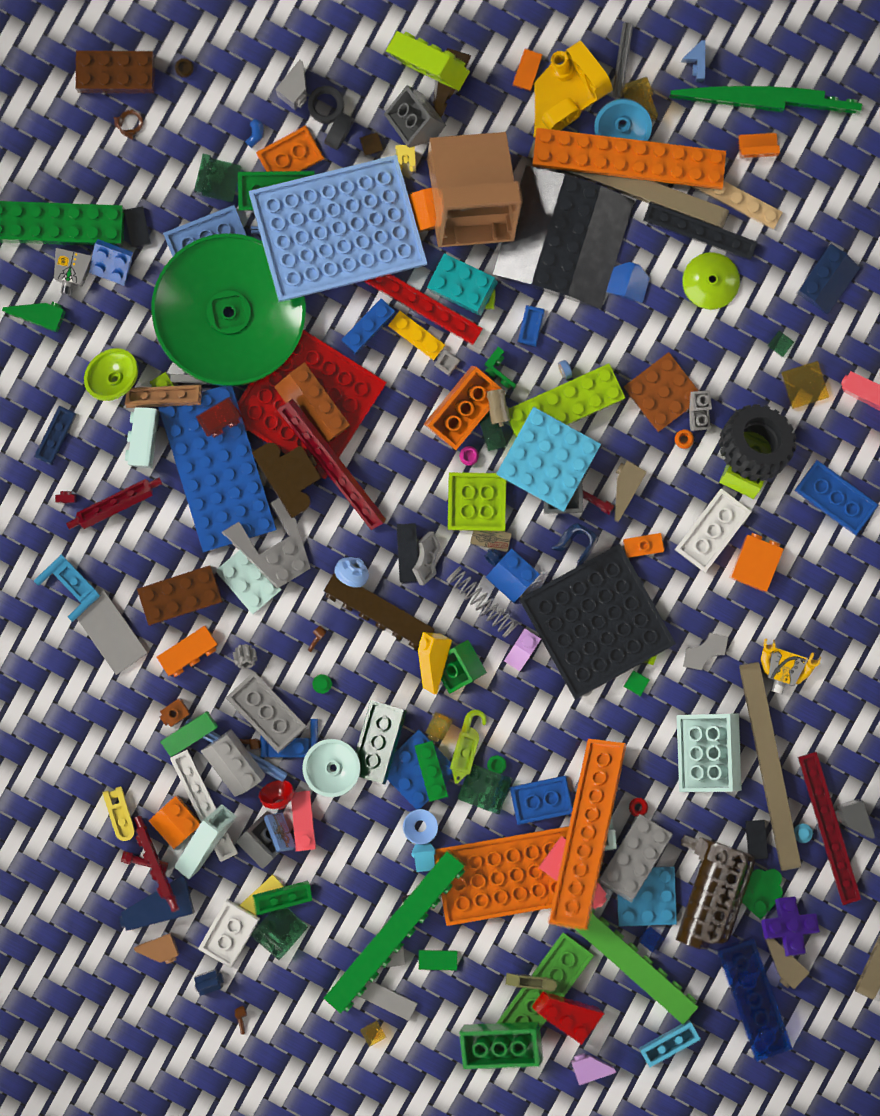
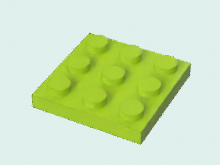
(476, 502)

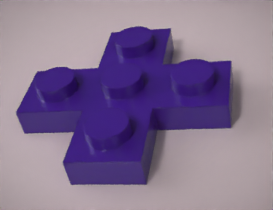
(790, 926)

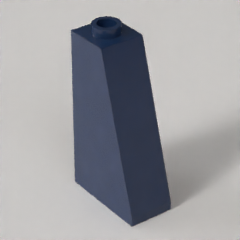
(156, 909)

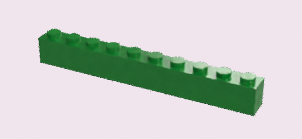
(394, 931)

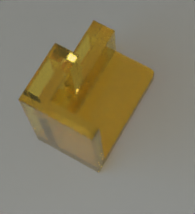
(642, 93)

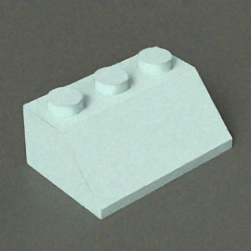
(142, 437)

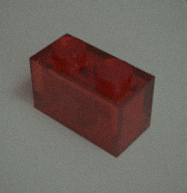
(219, 417)

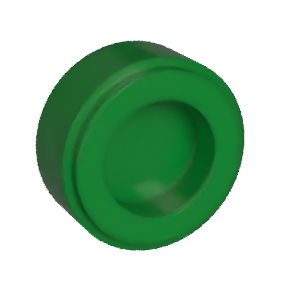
(496, 764)

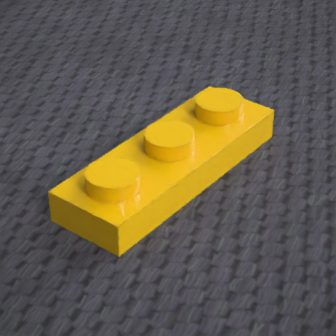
(416, 335)

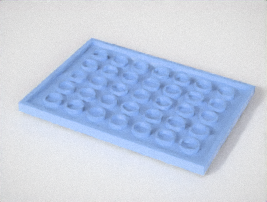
(337, 228)

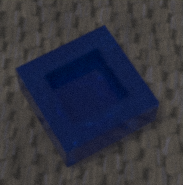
(651, 939)

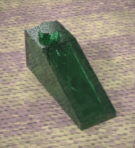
(492, 434)

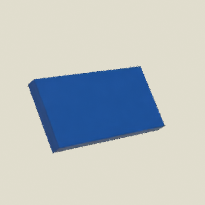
(836, 497)

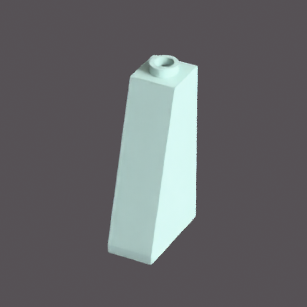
(204, 841)

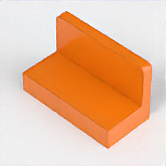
(758, 145)

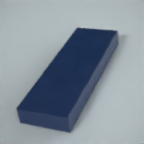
(55, 435)

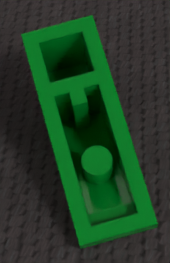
(40, 314)

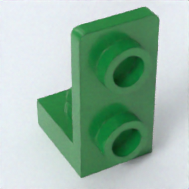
(496, 359)

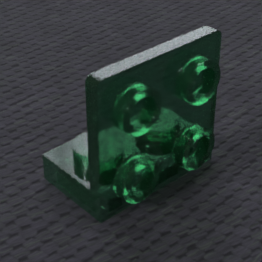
(217, 179)
(485, 789)
(279, 932)

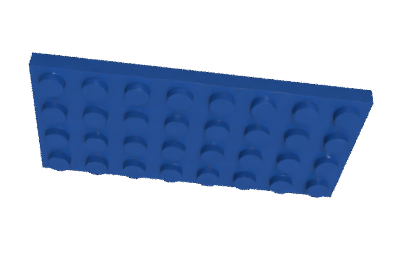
(217, 472)

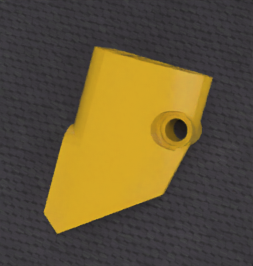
(568, 87)

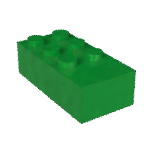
(501, 1045)

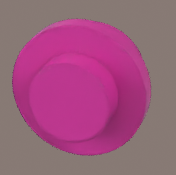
(469, 455)

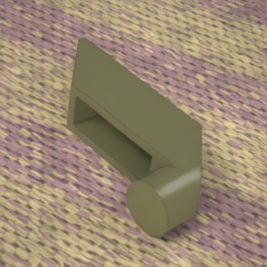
(530, 981)

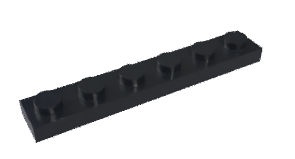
(700, 231)

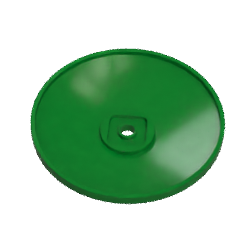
(190, 304)

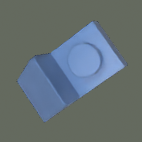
(697, 56)

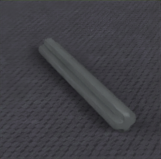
(622, 60)

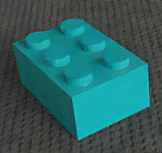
(462, 284)

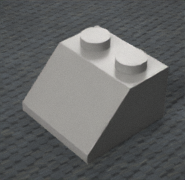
(293, 87)

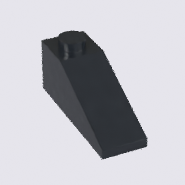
(407, 551)

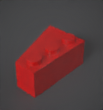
(568, 1015)

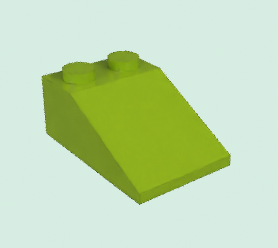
(745, 485)

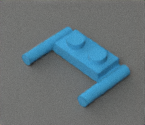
(73, 582)

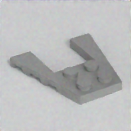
(282, 560)

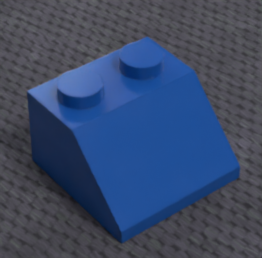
(512, 575)

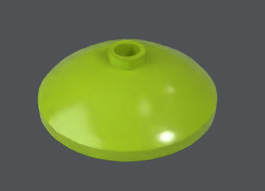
(701, 290)
(106, 369)

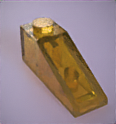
(438, 727)

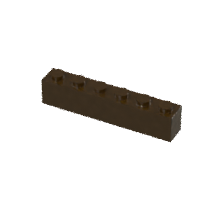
(379, 610)

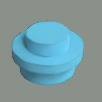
(803, 833)

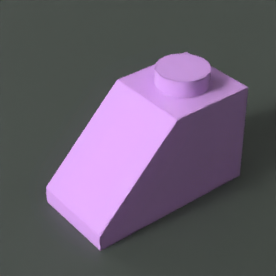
(522, 649)
(590, 1068)

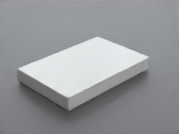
(229, 933)

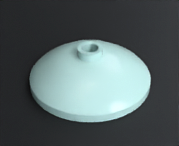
(317, 768)

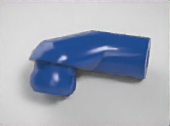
(257, 133)

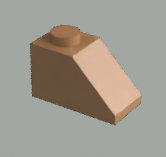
(159, 949)

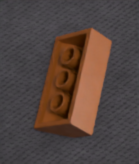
(313, 401)

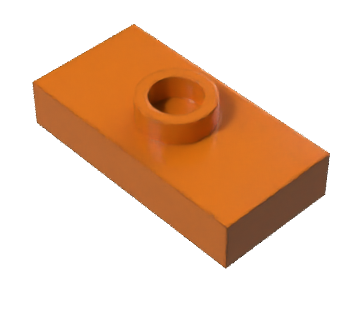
(643, 545)

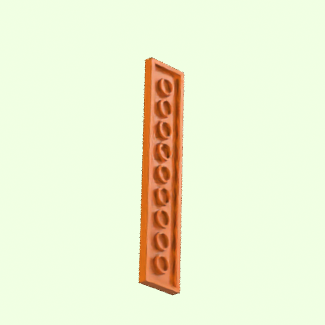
(629, 158)
(587, 834)

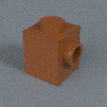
(174, 713)

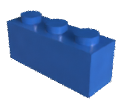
(368, 326)

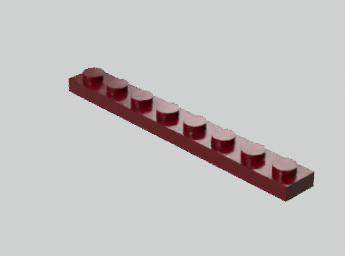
(331, 464)
(829, 828)

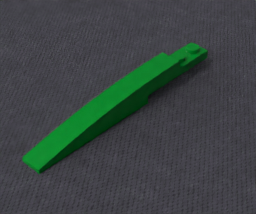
(767, 98)

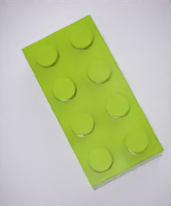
(428, 60)

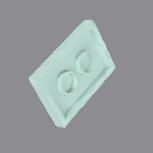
(247, 582)

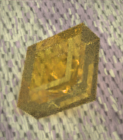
(373, 1033)

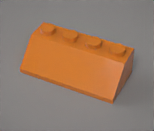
(462, 408)

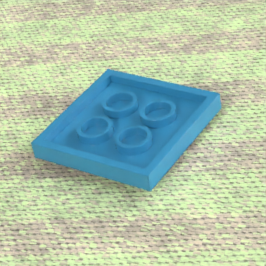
(653, 903)

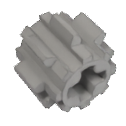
(245, 656)

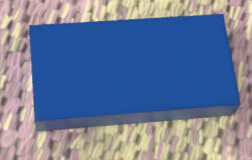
(531, 325)

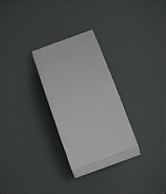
(699, 410)

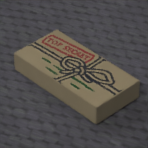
(491, 539)

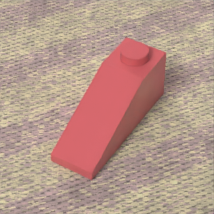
(303, 821)

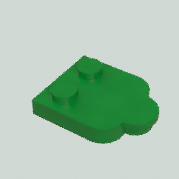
(762, 891)

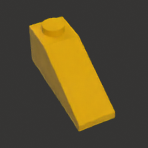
(432, 658)

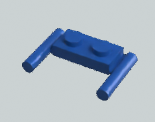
(297, 748)

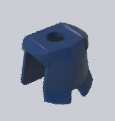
(568, 536)

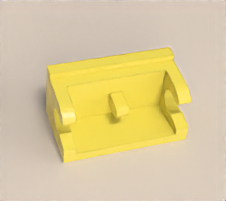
(406, 155)

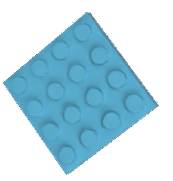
(548, 459)

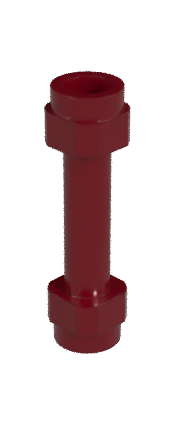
(606, 507)
(128, 858)

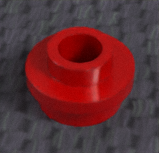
(643, 811)

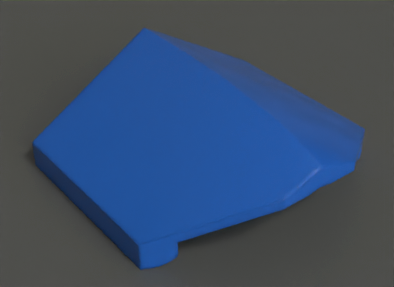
(628, 282)

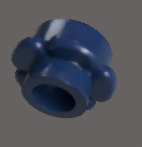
(493, 557)

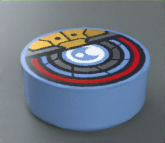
(565, 369)

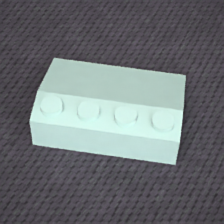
(709, 753)

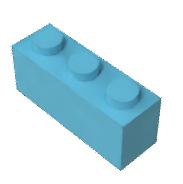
(669, 1043)

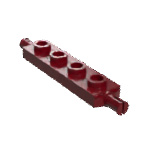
(114, 504)
(157, 872)

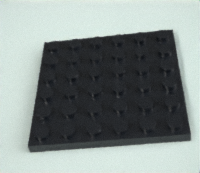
(597, 621)

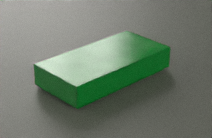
(437, 960)

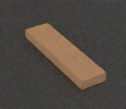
(164, 396)

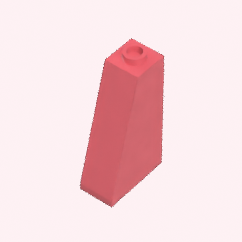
(862, 389)
(552, 864)

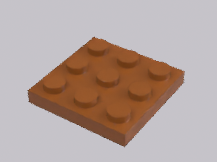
(661, 392)

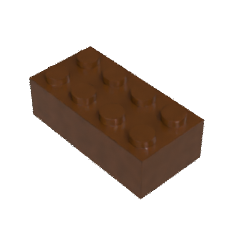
(115, 71)
(180, 595)

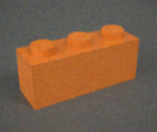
(188, 651)

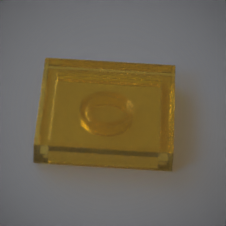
(804, 384)

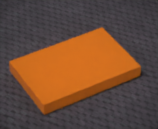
(291, 153)

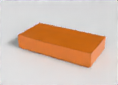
(527, 70)

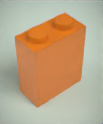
(756, 562)

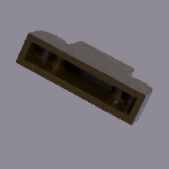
(289, 475)

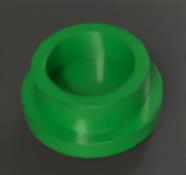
(322, 683)

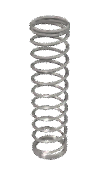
(512, 626)

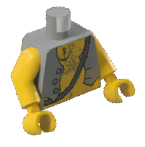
(785, 666)

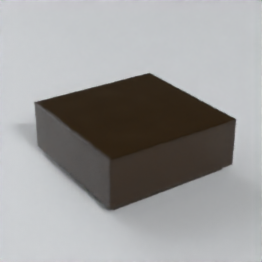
(371, 144)

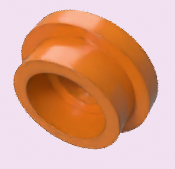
(688, 434)

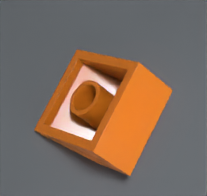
(423, 209)
(175, 822)

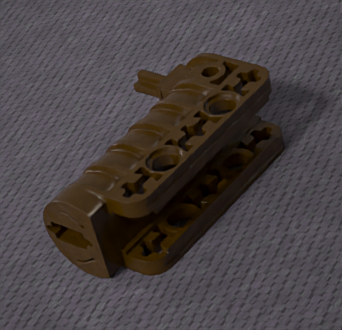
(712, 892)

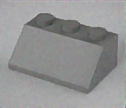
(233, 763)

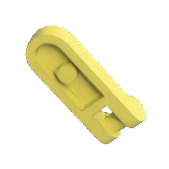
(119, 814)

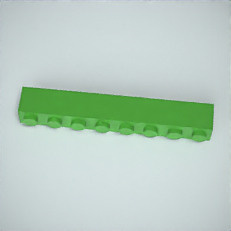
(639, 968)

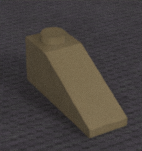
(626, 485)
(787, 967)

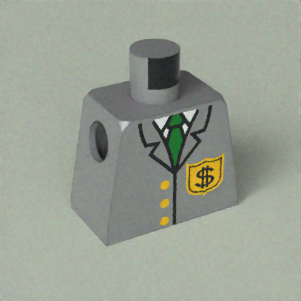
(71, 269)

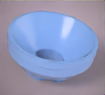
(351, 575)
(420, 837)

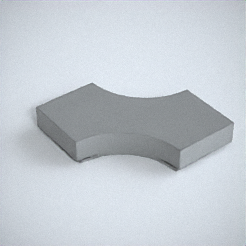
(425, 566)
(713, 646)

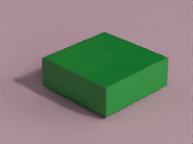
(636, 683)

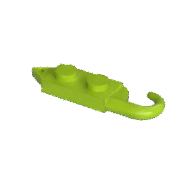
(466, 747)

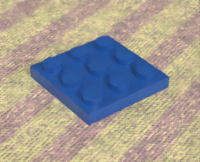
(406, 771)

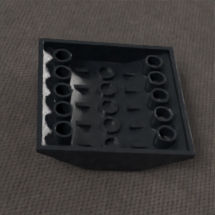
(565, 236)

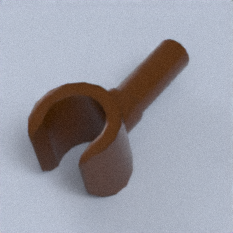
(319, 633)
(253, 743)
(240, 1012)

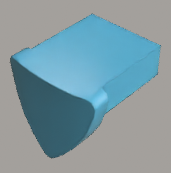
(424, 856)

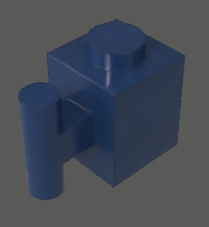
(208, 982)

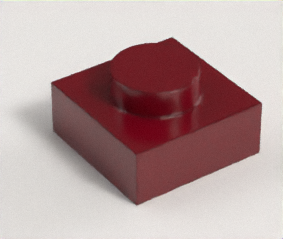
(66, 497)

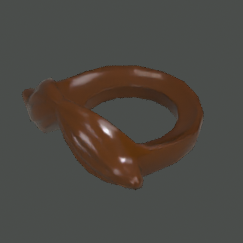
(131, 132)

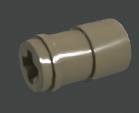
(498, 408)

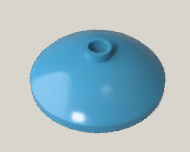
(637, 125)

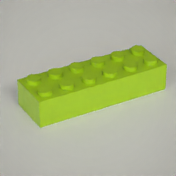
(572, 399)

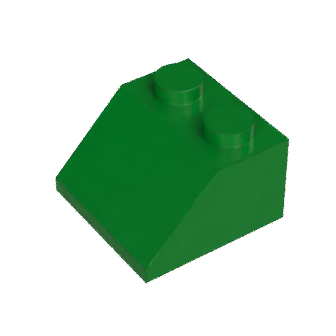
(461, 667)

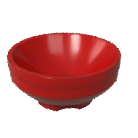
(275, 791)

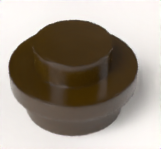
(184, 67)

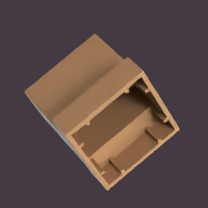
(473, 189)

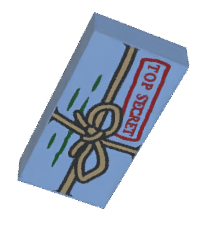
(279, 832)

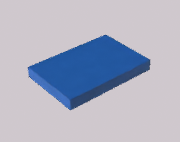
(541, 800)

